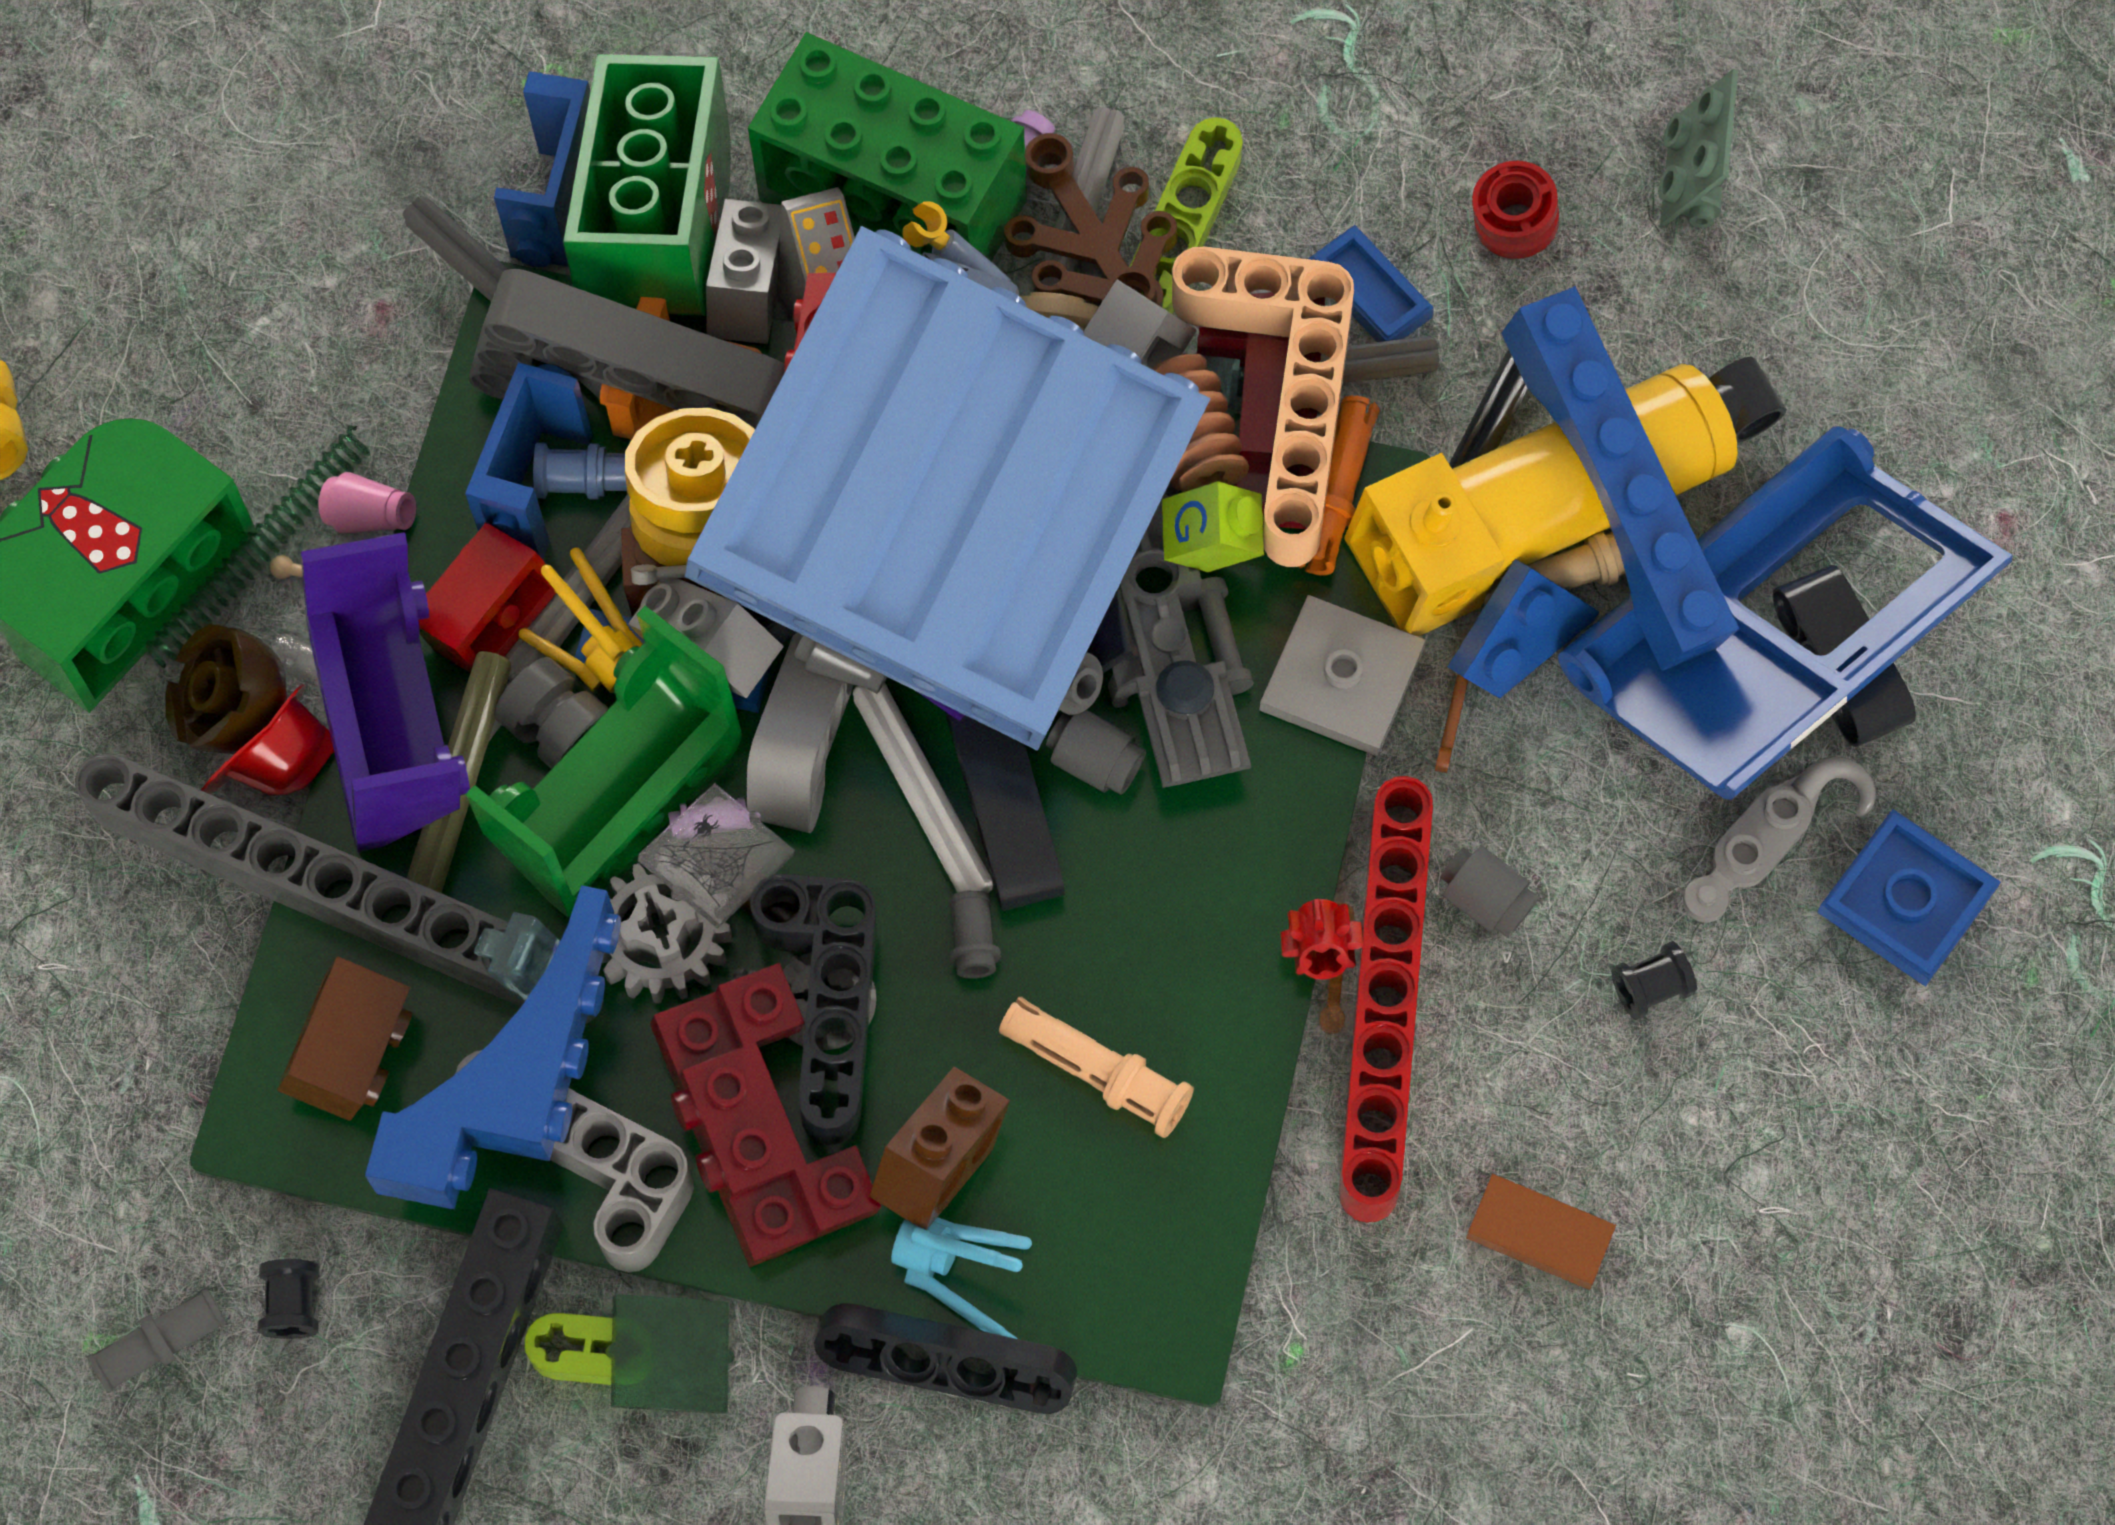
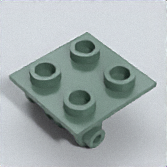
(1699, 155)

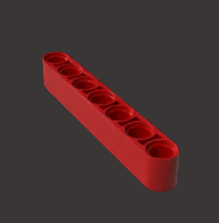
(1379, 1025)

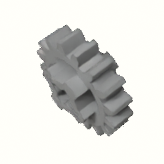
(640, 943)

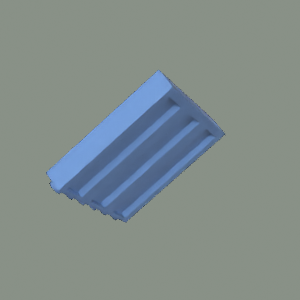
(947, 486)

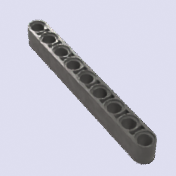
(307, 879)

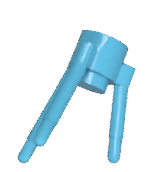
(934, 1251)

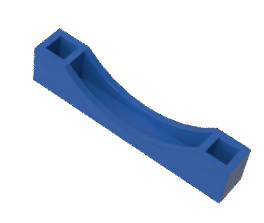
(1663, 562)

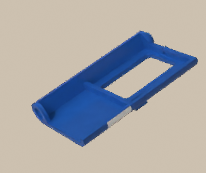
(1760, 690)

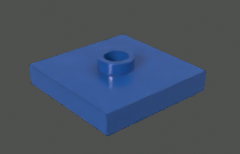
(1909, 897)

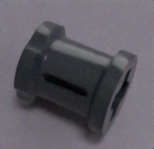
(1654, 980)
(288, 1298)

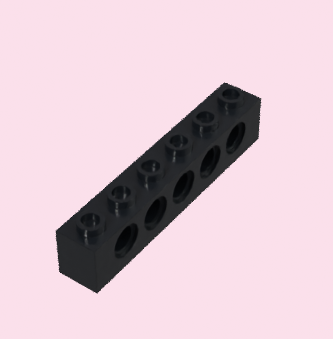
(467, 1363)

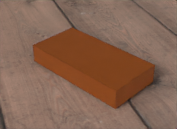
(1541, 1231)

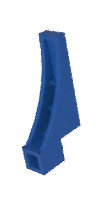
(515, 1087)

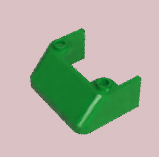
(626, 773)

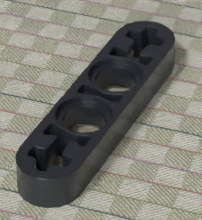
(944, 1368)

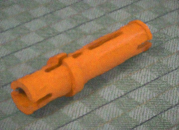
(1348, 457)

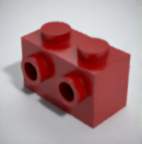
(480, 599)

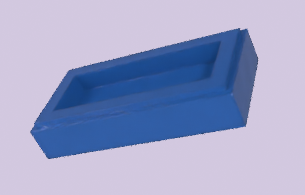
(1382, 296)

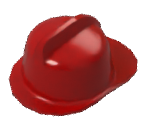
(282, 755)

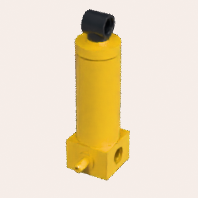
(1445, 534)

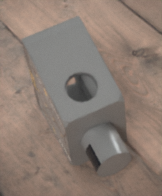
(807, 1462)

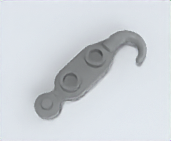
(1768, 833)

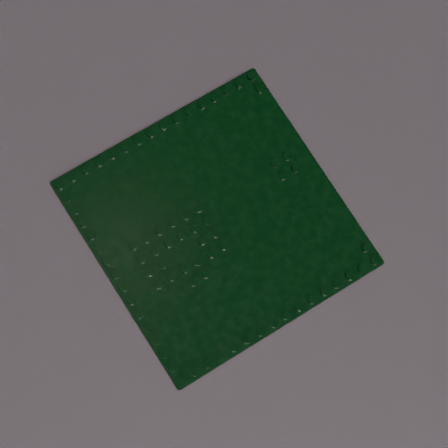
(1149, 952)

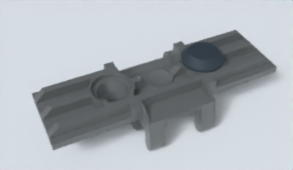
(1182, 702)

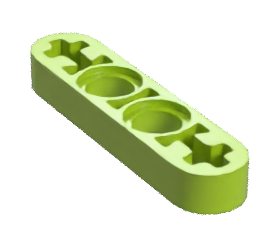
(1196, 223)

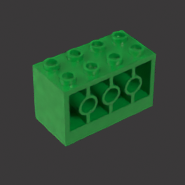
(886, 147)

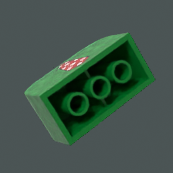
(650, 181)
(111, 552)

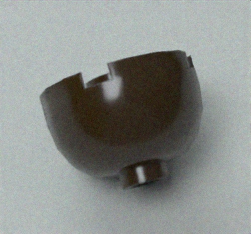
(225, 690)

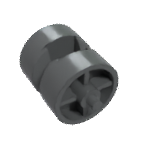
(544, 709)

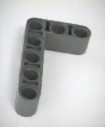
(616, 347)

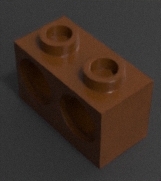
(939, 1148)

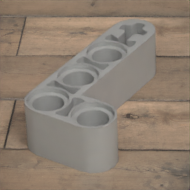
(793, 744)
(624, 1177)

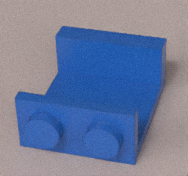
(537, 222)
(534, 403)

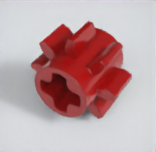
(1321, 939)

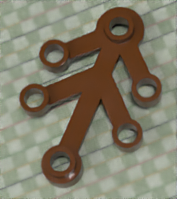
(1092, 241)

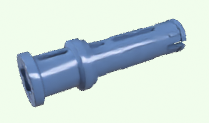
(577, 471)

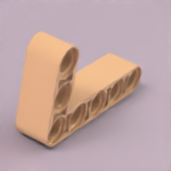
(1304, 382)

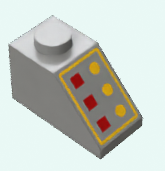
(812, 240)

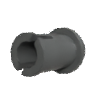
(972, 933)

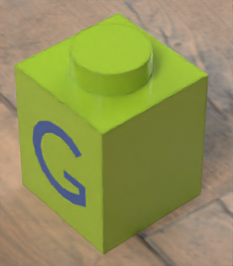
(1212, 526)

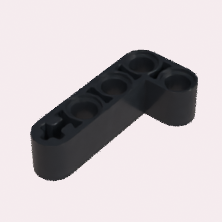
(826, 1009)

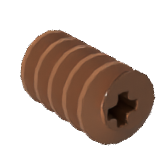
(1212, 448)

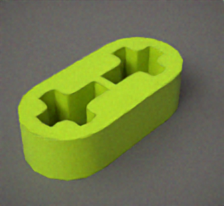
(572, 1365)

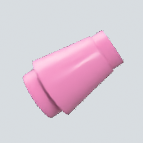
(363, 505)

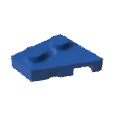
(1519, 630)

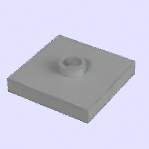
(1342, 675)

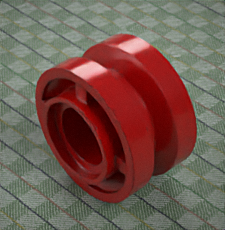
(1510, 185)

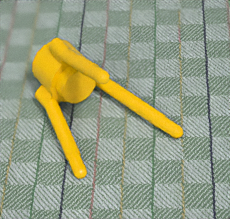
(604, 646)

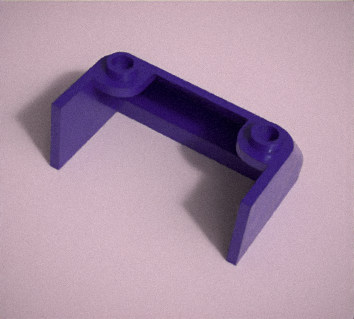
(378, 689)

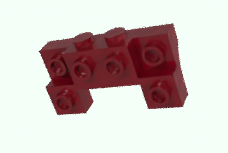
(1264, 371)
(741, 1123)

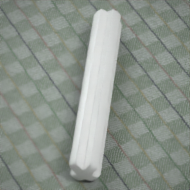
(922, 790)

